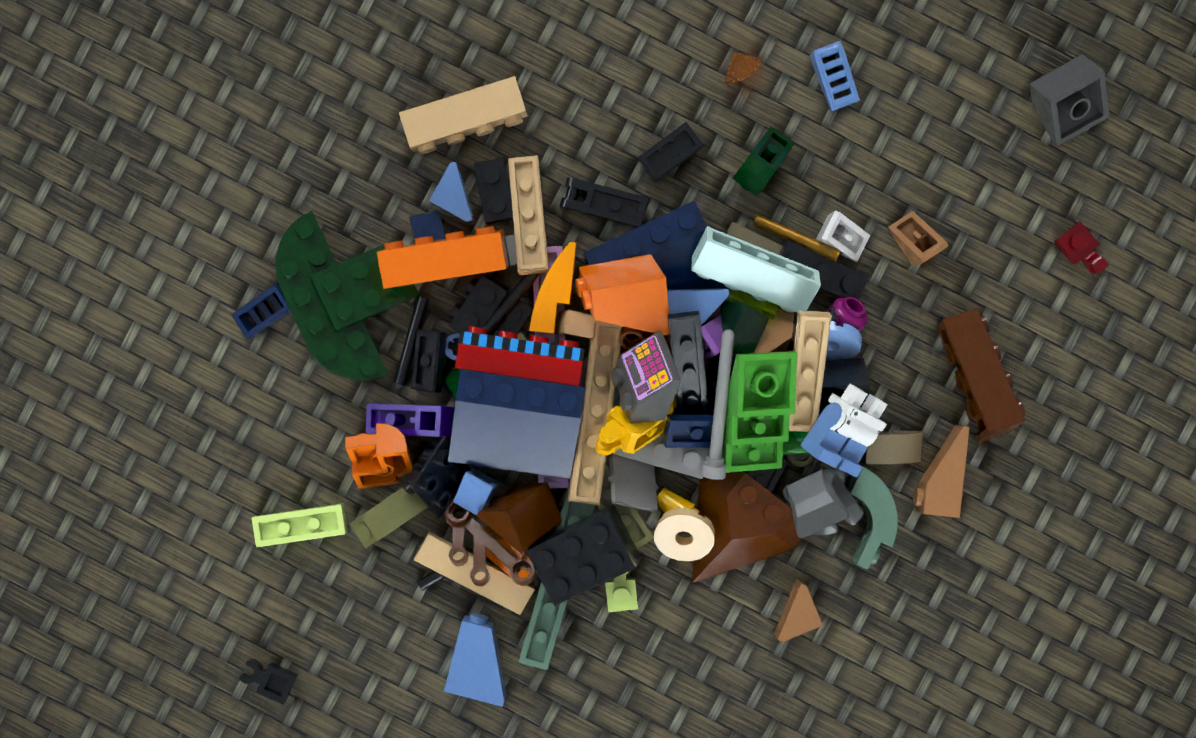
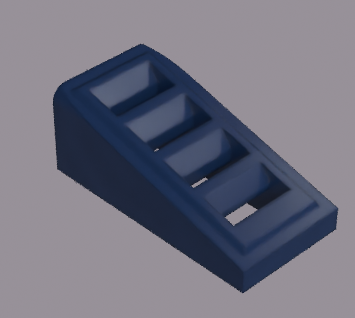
(276, 298)

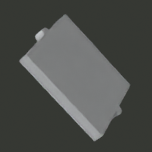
(632, 483)

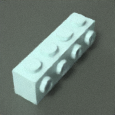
(755, 271)

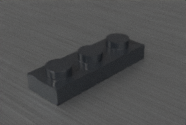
(834, 277)

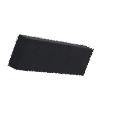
(689, 360)

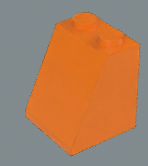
(626, 293)

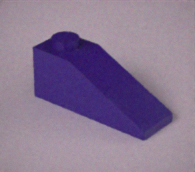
(411, 419)

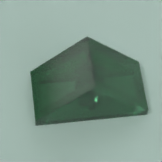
(745, 323)

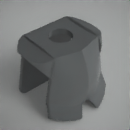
(821, 503)

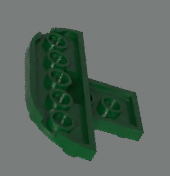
(334, 300)

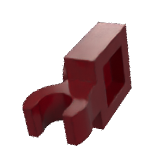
(1078, 245)

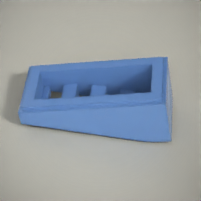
(845, 73)

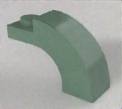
(880, 513)

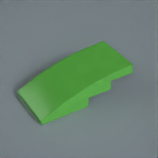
(759, 410)

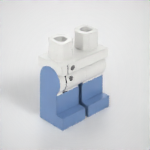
(846, 429)

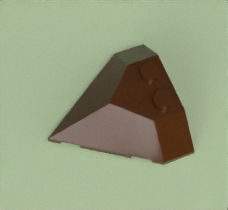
(746, 521)

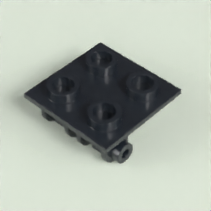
(436, 478)

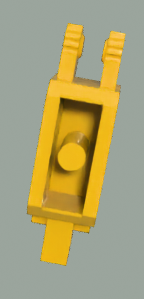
(628, 436)

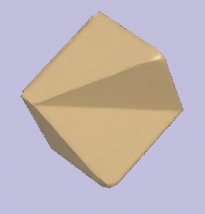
(575, 323)

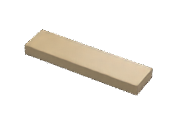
(528, 215)
(811, 350)
(500, 588)

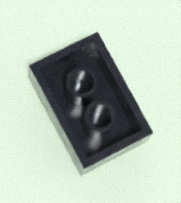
(584, 555)

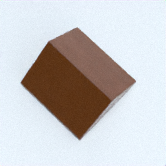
(523, 515)

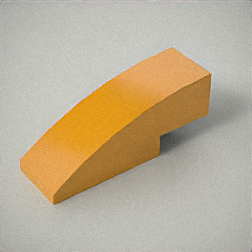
(554, 291)

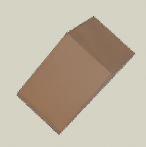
(916, 238)
(798, 614)

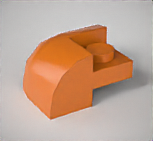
(379, 457)

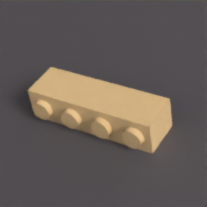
(463, 115)

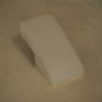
(895, 448)

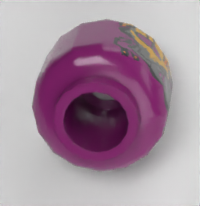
(848, 311)

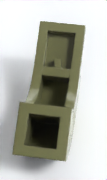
(387, 516)

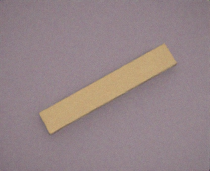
(598, 401)

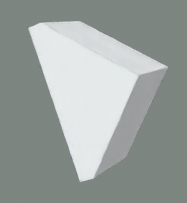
(843, 235)

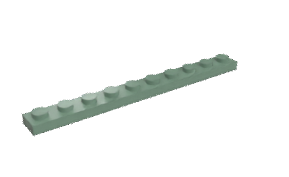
(545, 616)

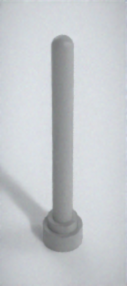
(714, 465)

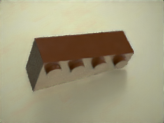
(981, 375)

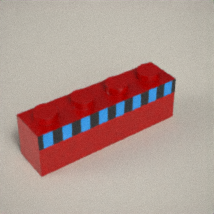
(520, 358)

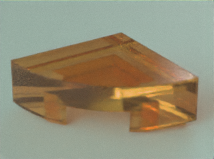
(741, 67)

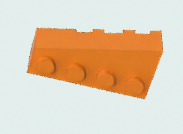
(443, 258)

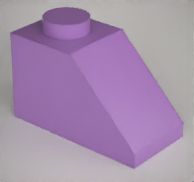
(712, 337)

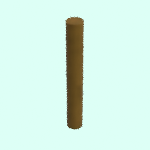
(796, 237)

